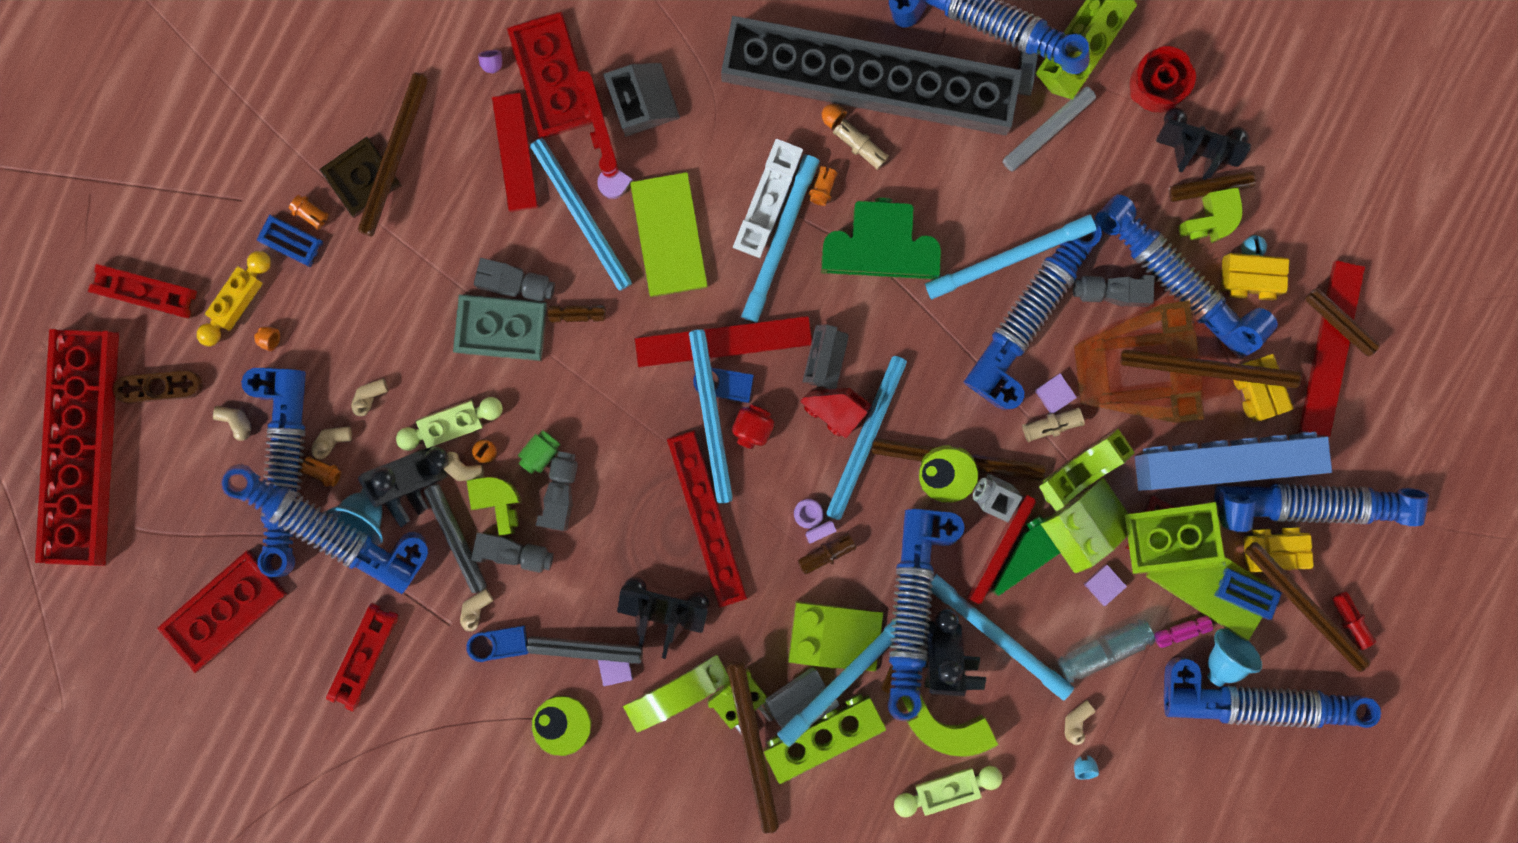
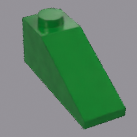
(1030, 553)

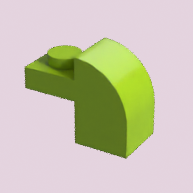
(1222, 217)
(495, 493)

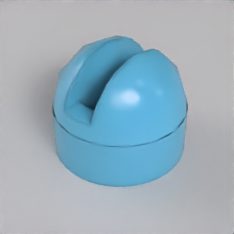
(1249, 247)
(1085, 769)

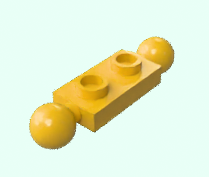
(233, 298)

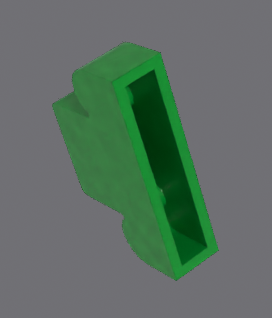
(881, 244)

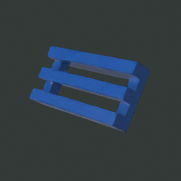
(311, 251)
(1225, 584)

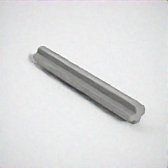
(1049, 129)

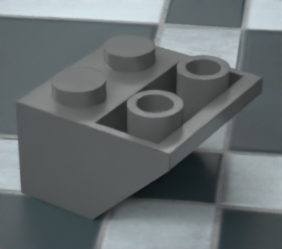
(641, 97)

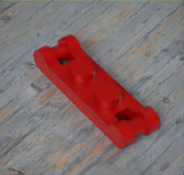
(593, 112)
(142, 291)
(362, 657)

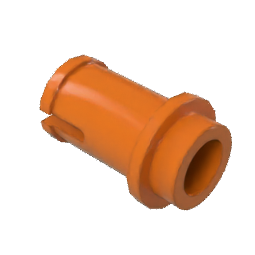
(821, 193)
(307, 211)
(327, 474)

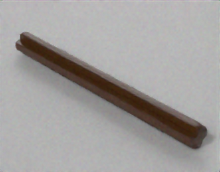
(392, 154)
(1210, 368)
(984, 463)
(1307, 606)
(753, 747)

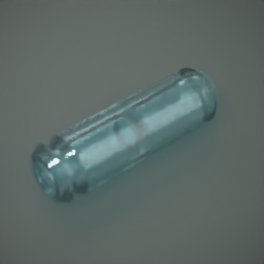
(1106, 650)

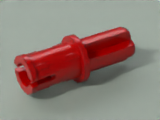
(1353, 620)

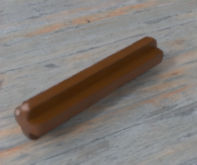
(1203, 187)
(1342, 322)

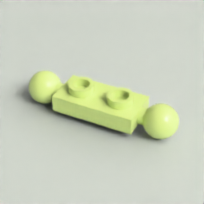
(449, 423)
(948, 791)

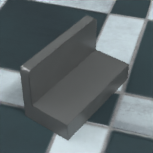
(825, 357)
(797, 696)

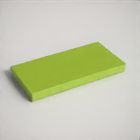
(668, 235)
(1198, 590)

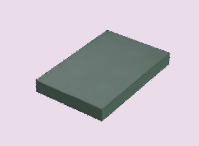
(500, 327)

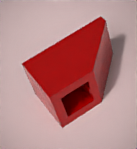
(838, 408)

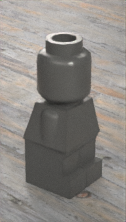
(512, 281)
(1118, 291)
(559, 493)
(507, 551)

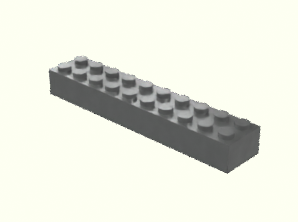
(870, 75)

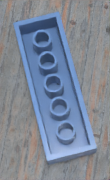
(1235, 463)

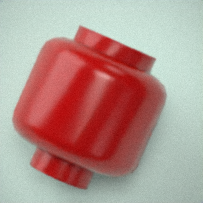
(753, 426)

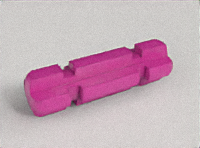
(1183, 631)

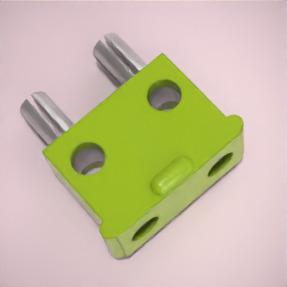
(723, 701)

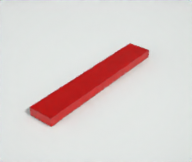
(725, 341)
(1331, 353)
(707, 519)

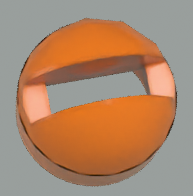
(833, 115)
(267, 338)
(489, 455)

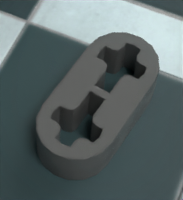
(1027, 64)

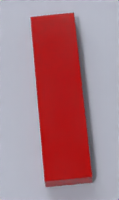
(515, 152)
(1001, 550)

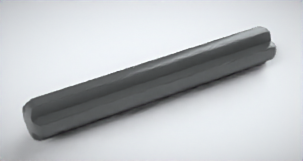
(455, 538)
(585, 649)

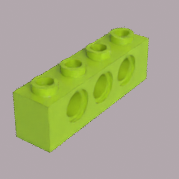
(1098, 23)
(869, 725)

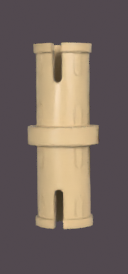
(861, 144)
(1053, 424)

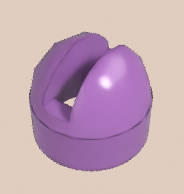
(490, 60)

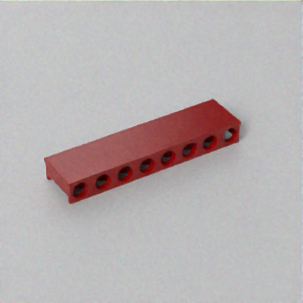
(78, 448)

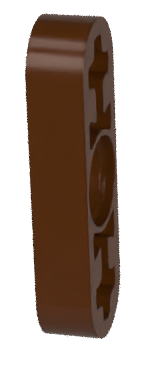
(136, 380)

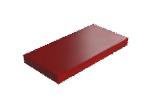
(548, 74)
(221, 611)

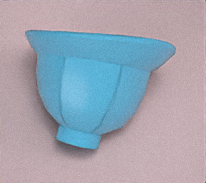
(360, 514)
(1232, 658)

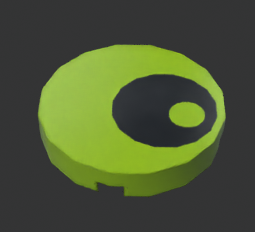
(948, 474)
(561, 725)

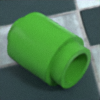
(538, 452)

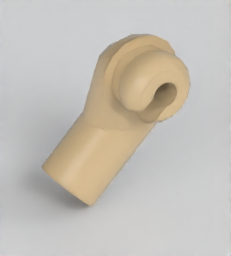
(365, 395)
(237, 420)
(327, 440)
(460, 471)
(471, 610)
(1074, 723)

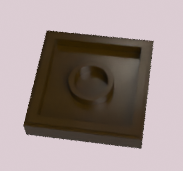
(354, 174)

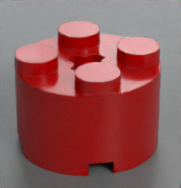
(1178, 79)

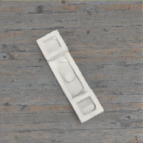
(768, 198)

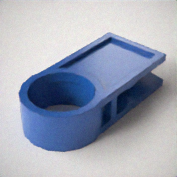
(732, 385)
(505, 643)

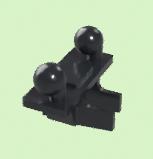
(1194, 140)
(402, 478)
(663, 609)
(947, 660)

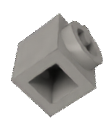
(997, 497)

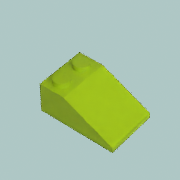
(1088, 526)
(1175, 539)
(832, 635)

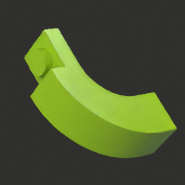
(1085, 469)
(677, 694)
(954, 740)

